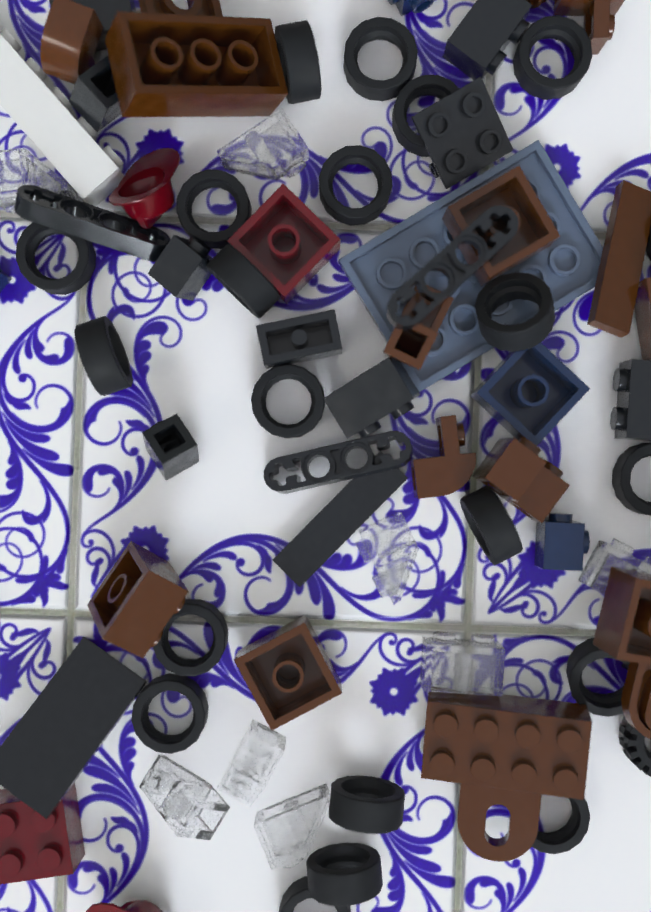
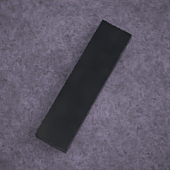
(337, 523)

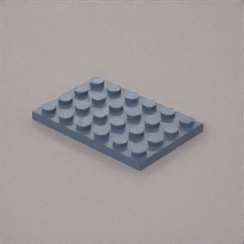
(399, 253)

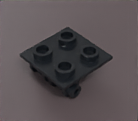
(462, 133)

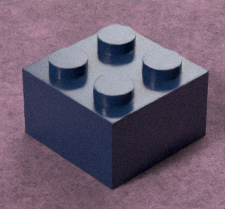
(530, 392)

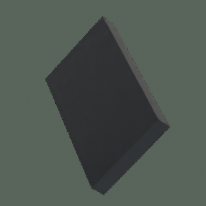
(66, 726)

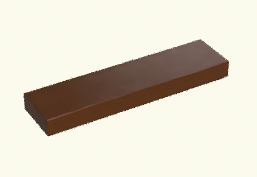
(621, 260)

